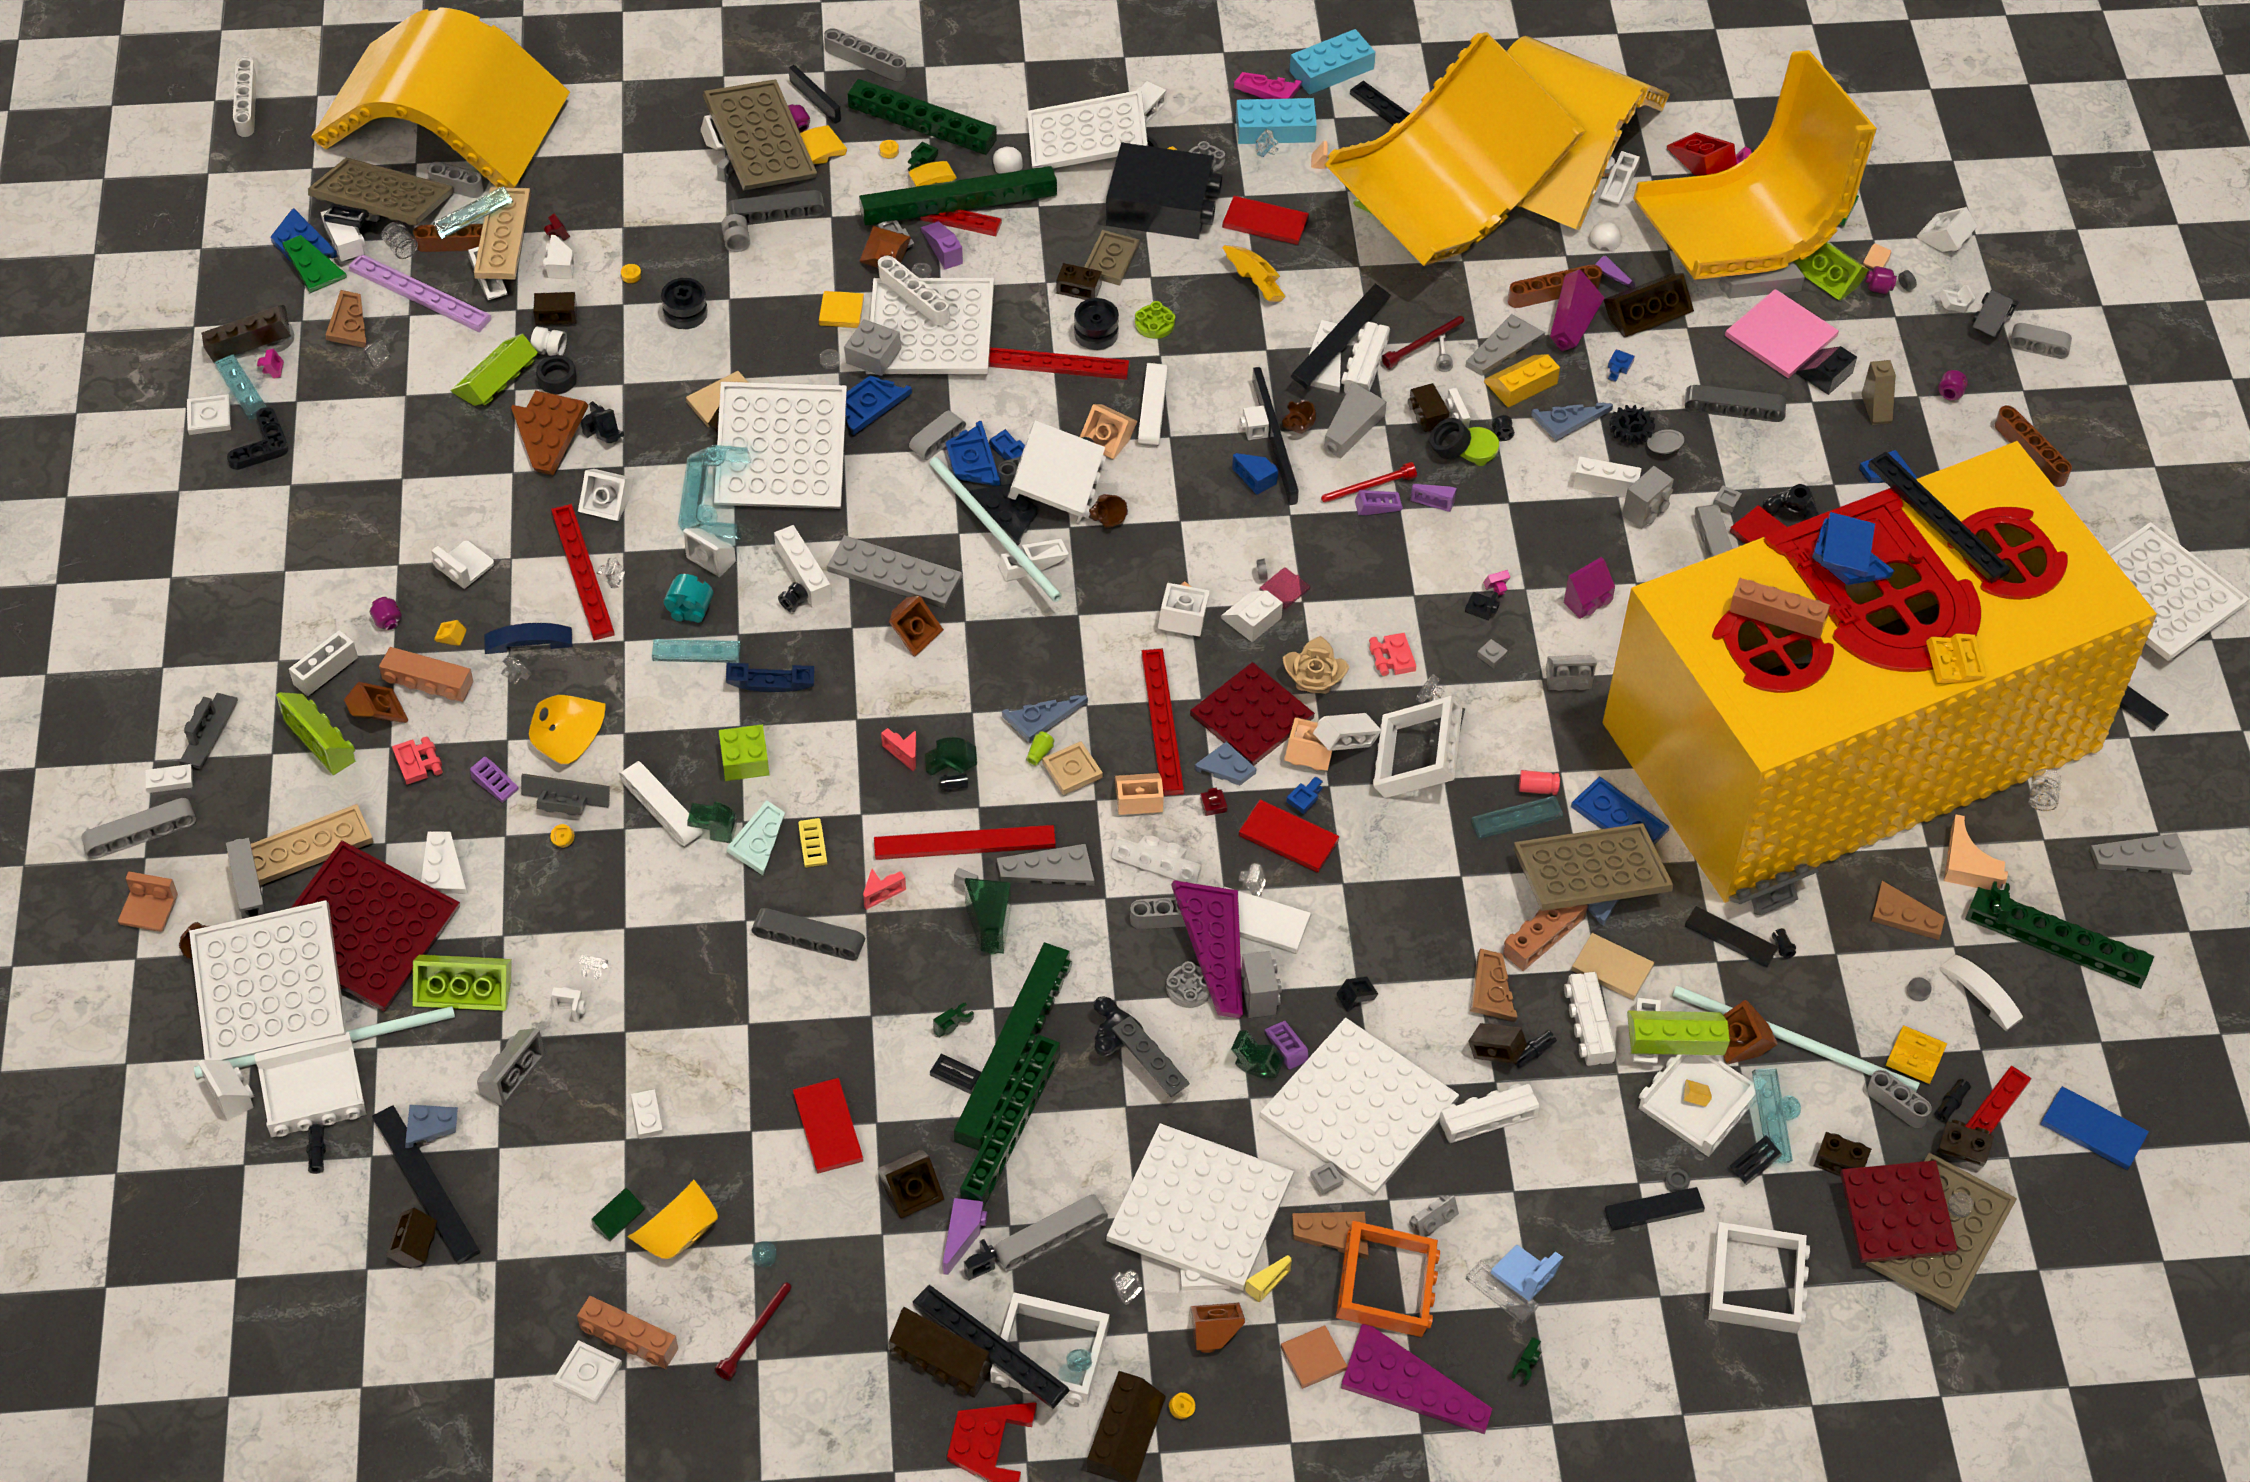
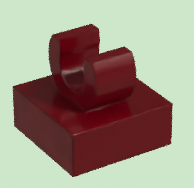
(556, 228)
(1213, 802)

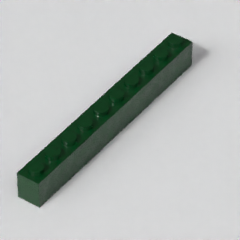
(958, 195)
(1012, 1045)

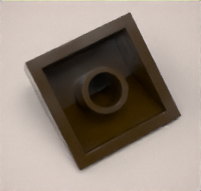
(911, 1183)

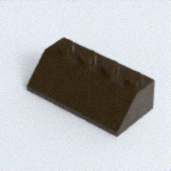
(1649, 304)
(246, 333)
(939, 1353)
(1125, 1429)

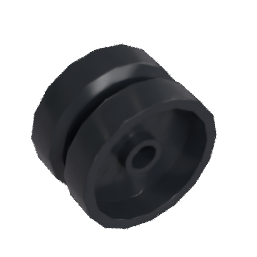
(684, 303)
(1096, 323)

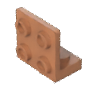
(148, 901)

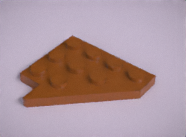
(548, 427)

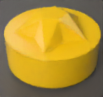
(889, 149)
(631, 273)
(562, 835)
(1182, 1405)

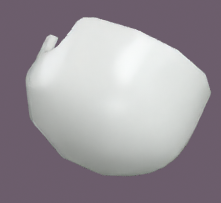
(1007, 160)
(1605, 235)

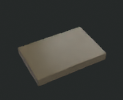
(1112, 256)

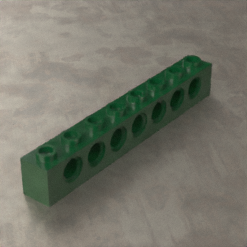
(922, 116)
(2063, 939)
(1011, 1120)

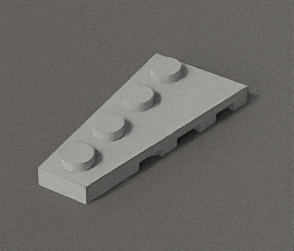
(1502, 344)
(2144, 854)
(1056, 865)

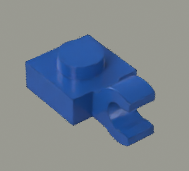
(1619, 363)
(1305, 796)

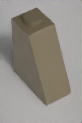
(1879, 392)

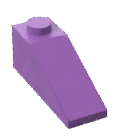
(944, 244)
(963, 1230)

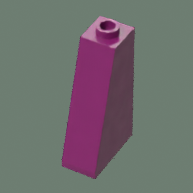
(1575, 310)

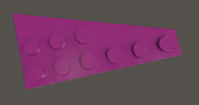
(1214, 930)
(1397, 1377)

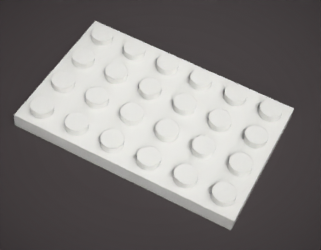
(1086, 129)

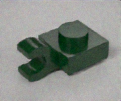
(921, 154)
(2001, 906)
(948, 1021)
(1530, 1356)

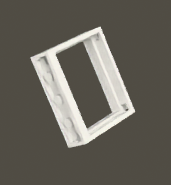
(1445, 766)
(1064, 1315)
(1751, 1316)

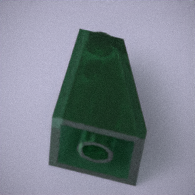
(989, 912)

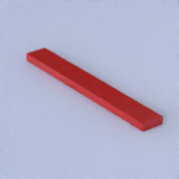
(1058, 363)
(582, 572)
(1162, 721)
(964, 842)

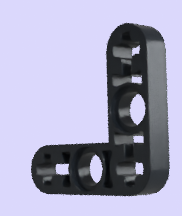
(268, 446)

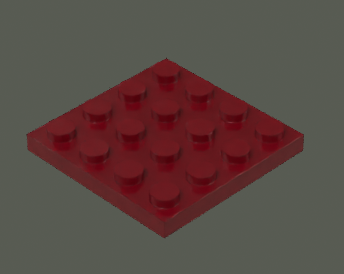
(1251, 713)
(1898, 1211)

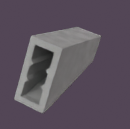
(1755, 284)
(1354, 418)
(245, 878)

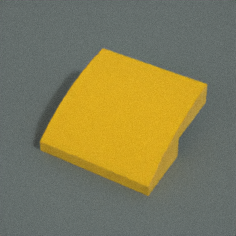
(822, 144)
(932, 173)
(1956, 658)
(1916, 1054)

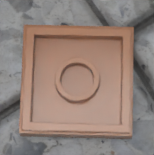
(1313, 1356)

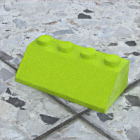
(1832, 270)
(495, 371)
(316, 731)
(461, 982)
(1678, 1032)

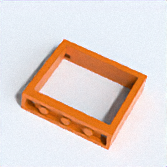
(1377, 1317)

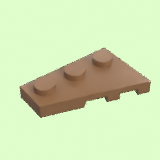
(347, 320)
(1905, 913)
(1491, 988)
(1327, 1229)

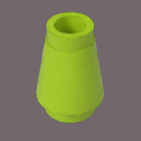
(1040, 747)

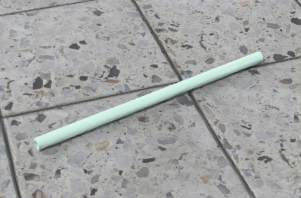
(995, 529)
(365, 1032)
(1795, 1039)

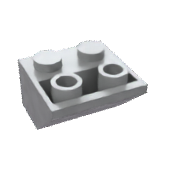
(1570, 672)

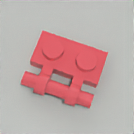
(1398, 652)
(410, 762)

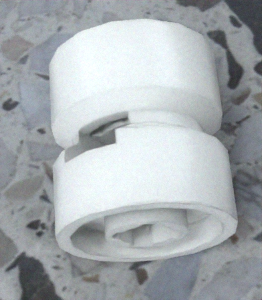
(551, 342)

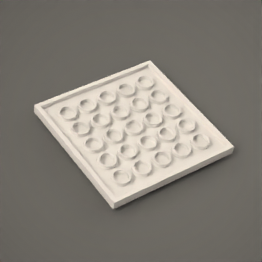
(930, 348)
(793, 444)
(2178, 587)
(267, 982)
(1359, 1106)
(1200, 1206)

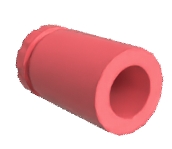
(1539, 782)

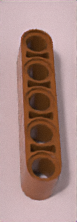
(461, 240)
(1547, 287)
(2047, 458)

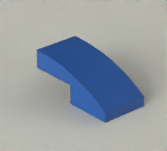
(1006, 445)

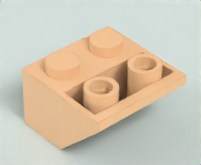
(1139, 793)

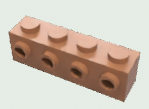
(1779, 608)
(426, 674)
(1541, 934)
(627, 1332)

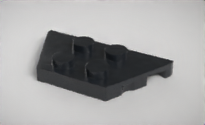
(1010, 514)

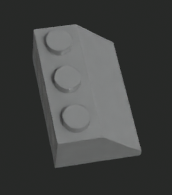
(511, 1066)

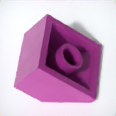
(1589, 588)

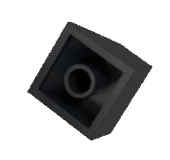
(1828, 368)

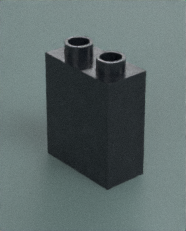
(1162, 191)

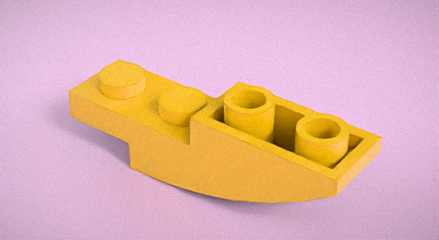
(1255, 267)

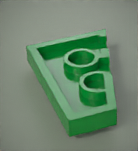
(311, 264)

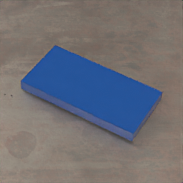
(1611, 808)
(2094, 1128)

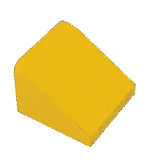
(450, 633)
(1697, 1093)

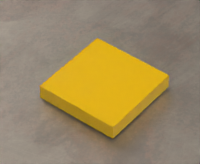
(841, 309)

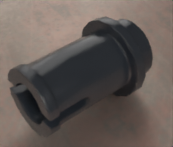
(953, 782)
(1784, 944)

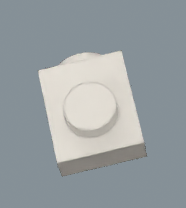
(1957, 301)
(569, 999)

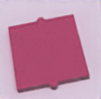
(1286, 587)

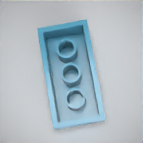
(1332, 61)
(1288, 119)

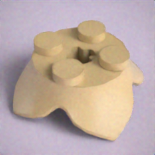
(1315, 668)

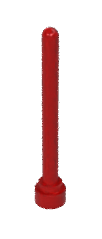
(1407, 472)

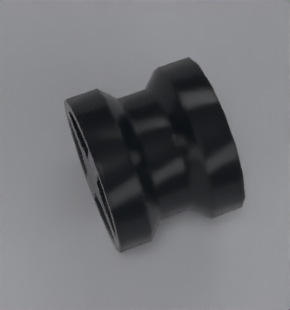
(1503, 427)

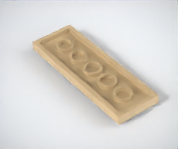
(503, 237)
(309, 843)

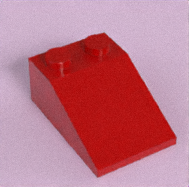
(1704, 154)

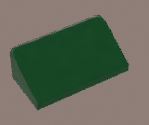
(617, 1214)

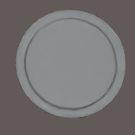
(1665, 441)

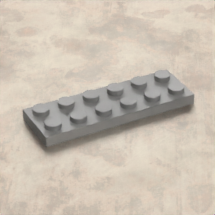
(894, 571)

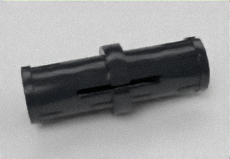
(1535, 1048)
(1952, 1100)
(316, 1148)

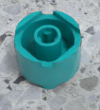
(688, 598)

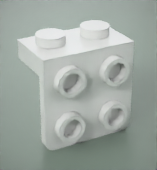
(463, 563)

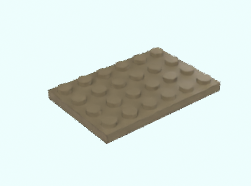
(759, 134)
(380, 191)
(1592, 867)
(1949, 1276)

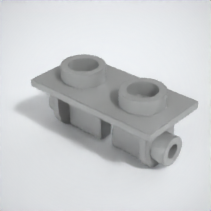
(1440, 1212)

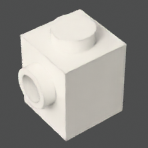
(1255, 422)

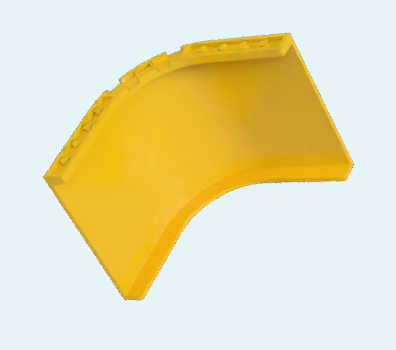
(458, 82)
(1600, 104)
(1460, 155)
(1780, 197)

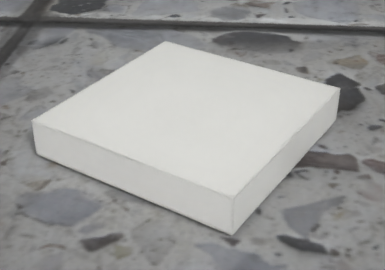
(208, 414)
(587, 1372)

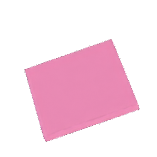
(1781, 333)

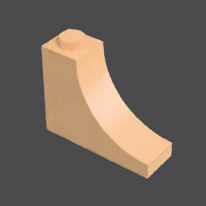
(1969, 864)

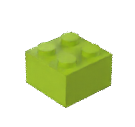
(744, 752)

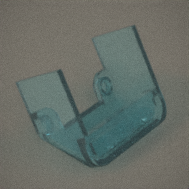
(692, 511)

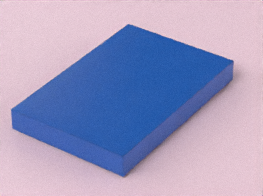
(1848, 544)

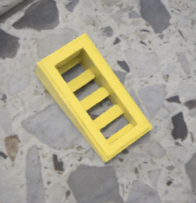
(810, 829)
(1266, 1280)

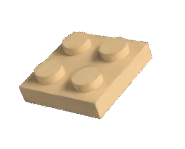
(1072, 768)

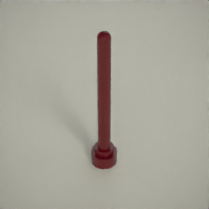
(1392, 358)
(727, 1368)

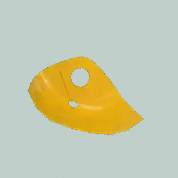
(575, 724)
(677, 1224)

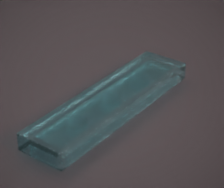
(472, 212)
(240, 385)
(696, 651)
(1516, 817)
(1772, 1112)

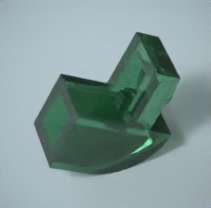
(952, 753)
(717, 818)
(1256, 1059)

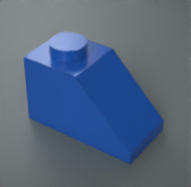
(1255, 471)

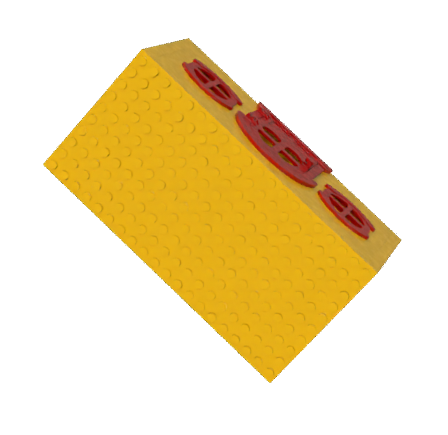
(1864, 736)

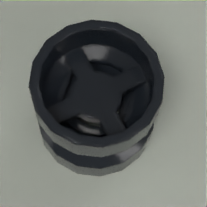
(793, 596)

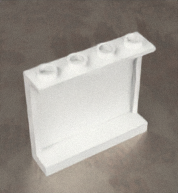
(1058, 469)
(310, 1084)
(1694, 1123)

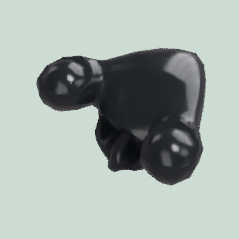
(1796, 499)
(1106, 1039)

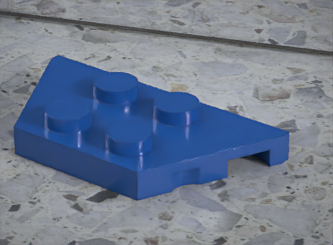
(296, 225)
(871, 400)
(972, 456)
(1877, 568)

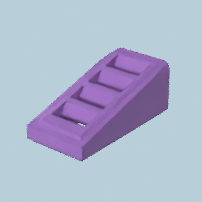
(1612, 271)
(1435, 496)
(1370, 502)
(483, 770)
(1293, 1056)

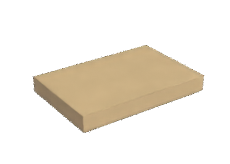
(708, 399)
(1614, 965)

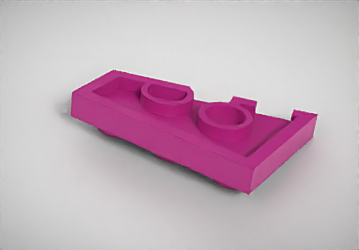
(1266, 88)

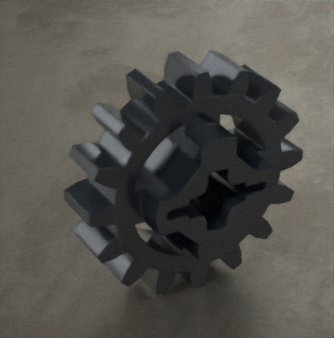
(1632, 424)

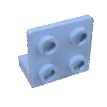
(1525, 1272)

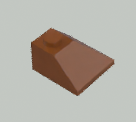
(884, 243)
(915, 624)
(375, 703)
(1748, 1034)
(1215, 1325)

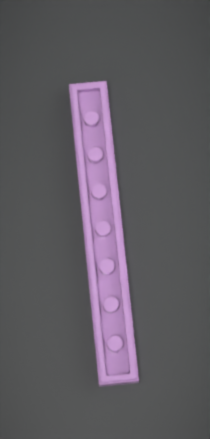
(420, 292)

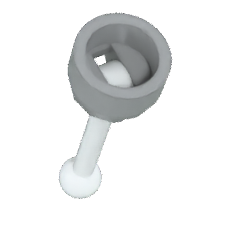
(1444, 361)

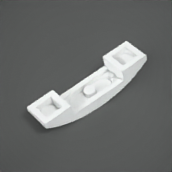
(1985, 988)

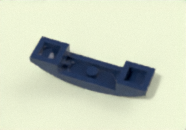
(528, 634)
(769, 680)

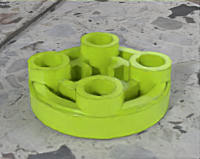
(1154, 321)
(1482, 447)

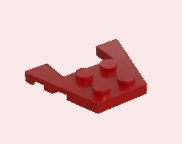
(979, 1437)

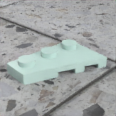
(757, 838)

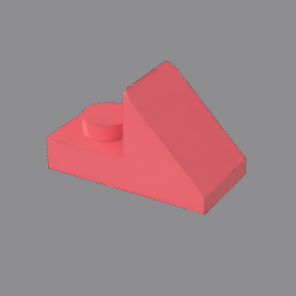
(902, 749)
(881, 890)

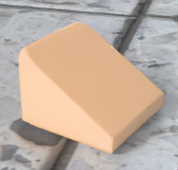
(1319, 156)
(1877, 256)

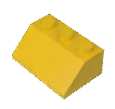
(1524, 379)

